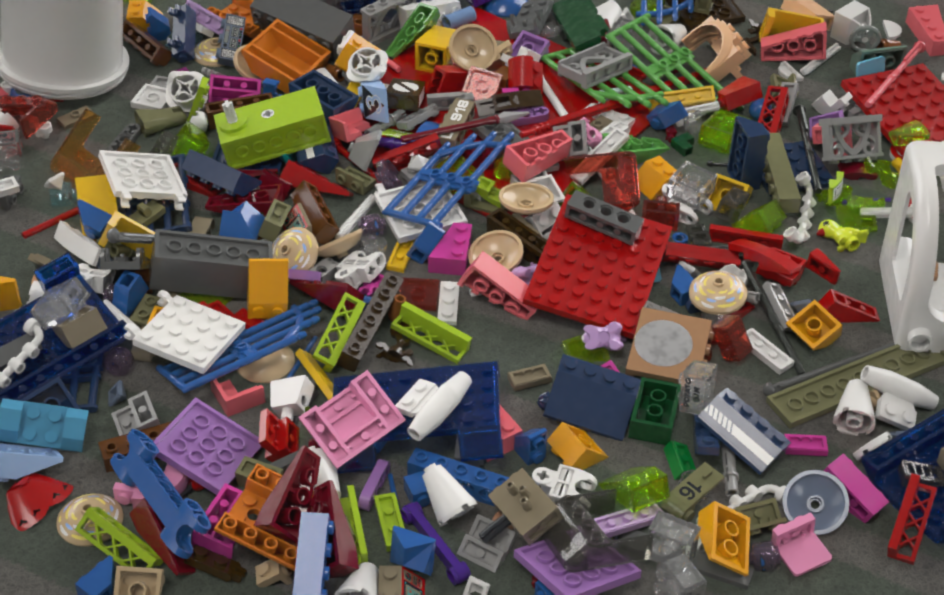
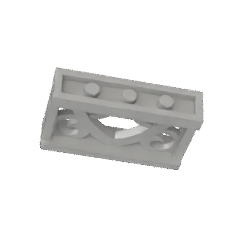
(377, 12)
(612, 64)
(832, 128)

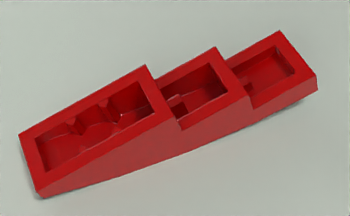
(767, 257)

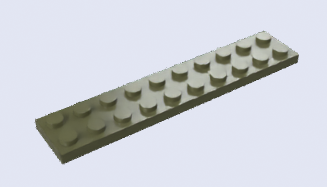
(824, 392)

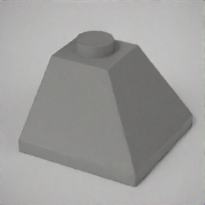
(364, 149)

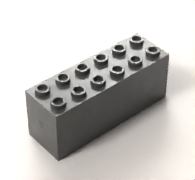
(310, 17)
(203, 263)

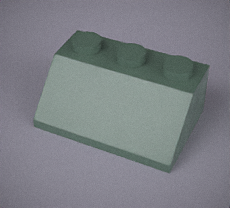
(892, 55)

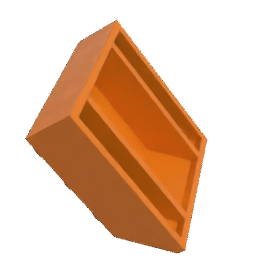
(284, 54)

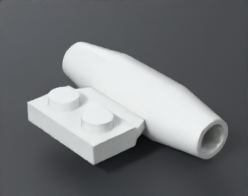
(898, 396)
(432, 404)

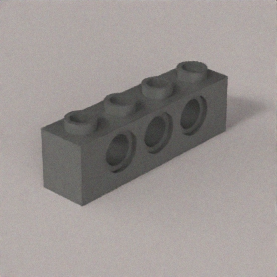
(604, 217)

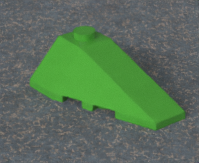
(419, 22)
(643, 148)

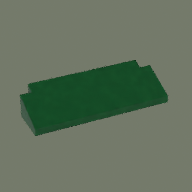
(580, 22)

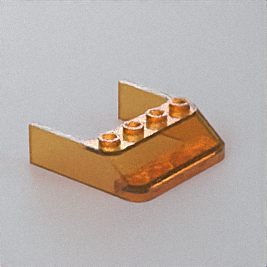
(74, 158)

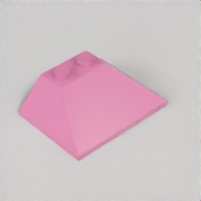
(352, 419)

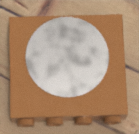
(667, 344)

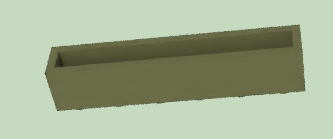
(780, 176)

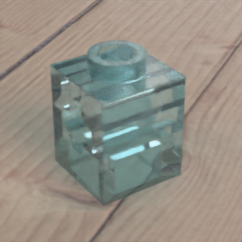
(63, 197)

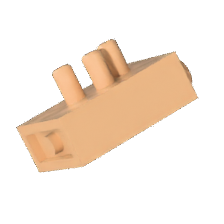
(810, 8)

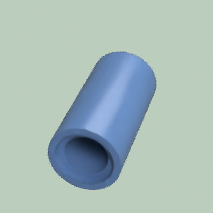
(459, 17)

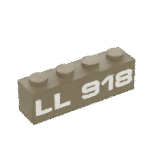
(458, 112)

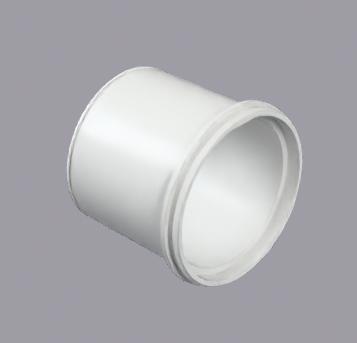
(62, 47)

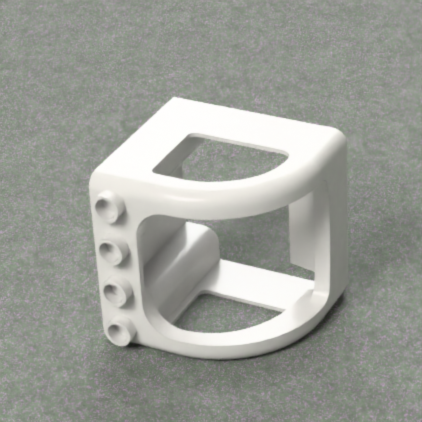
(909, 264)

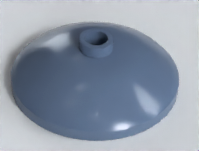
(820, 488)

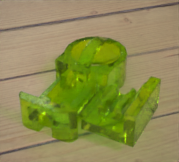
(888, 178)
(823, 196)
(864, 202)

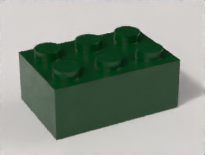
(654, 411)

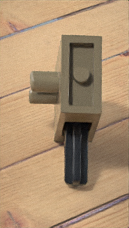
(523, 507)

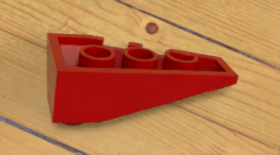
(296, 173)

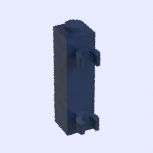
(183, 33)

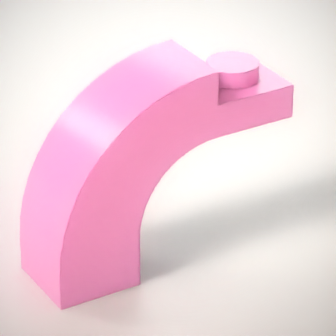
(125, 494)

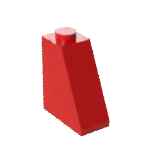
(447, 79)
(739, 93)

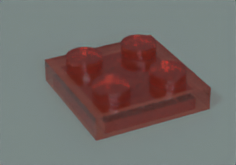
(482, 83)
(421, 292)

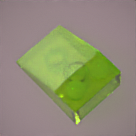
(718, 131)
(638, 487)

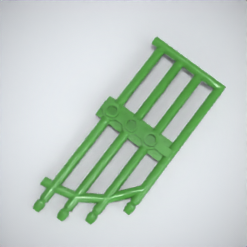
(667, 63)
(609, 93)

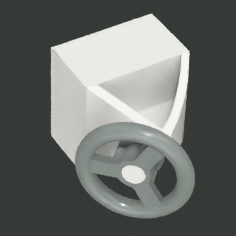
(854, 24)

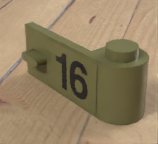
(691, 491)

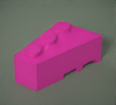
(232, 87)
(452, 251)
(864, 497)
(212, 540)

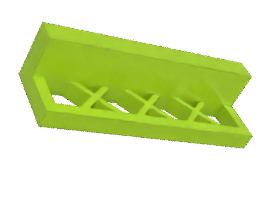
(435, 331)
(342, 335)
(351, 510)
(118, 533)

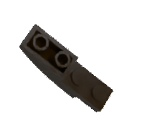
(508, 102)

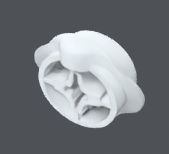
(366, 61)
(177, 84)

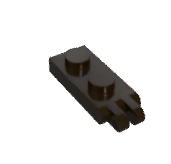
(216, 564)

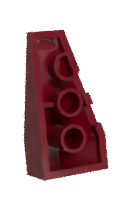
(260, 199)
(290, 497)

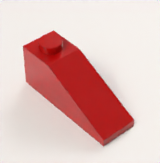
(848, 309)

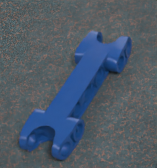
(176, 514)

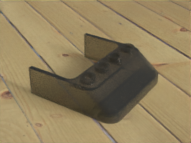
(582, 543)

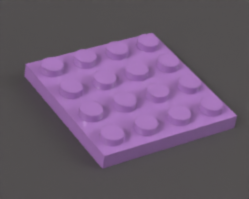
(206, 445)
(546, 568)

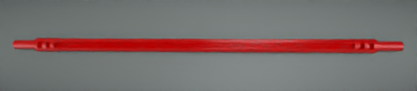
(594, 110)

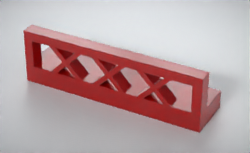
(779, 111)
(403, 154)
(726, 234)
(700, 255)
(903, 517)

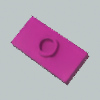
(807, 445)

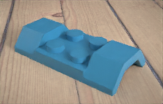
(42, 425)

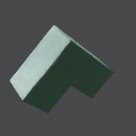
(683, 144)

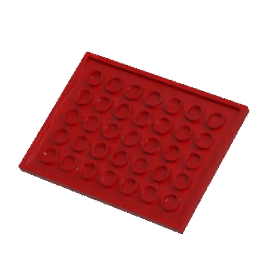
(910, 97)
(595, 275)

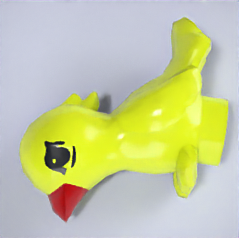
(846, 237)

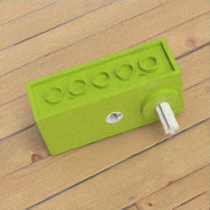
(271, 127)

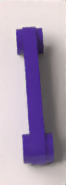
(456, 571)

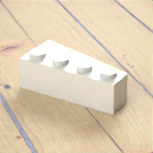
(445, 7)

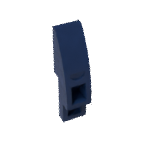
(704, 441)

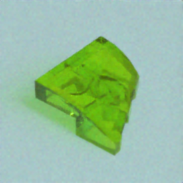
(911, 131)
(575, 348)

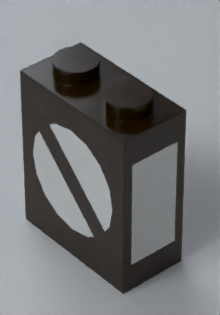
(405, 94)

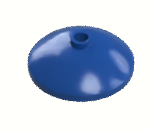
(504, 8)

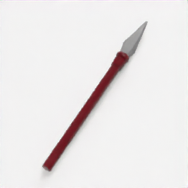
(504, 117)

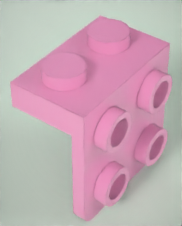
(800, 546)

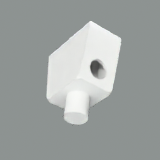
(290, 396)

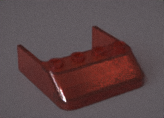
(35, 109)
(618, 176)

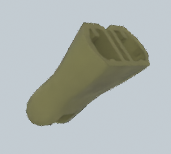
(155, 120)

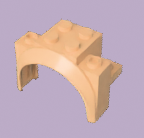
(729, 47)

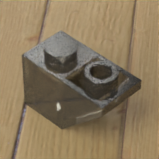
(731, 205)

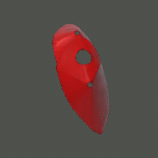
(31, 494)

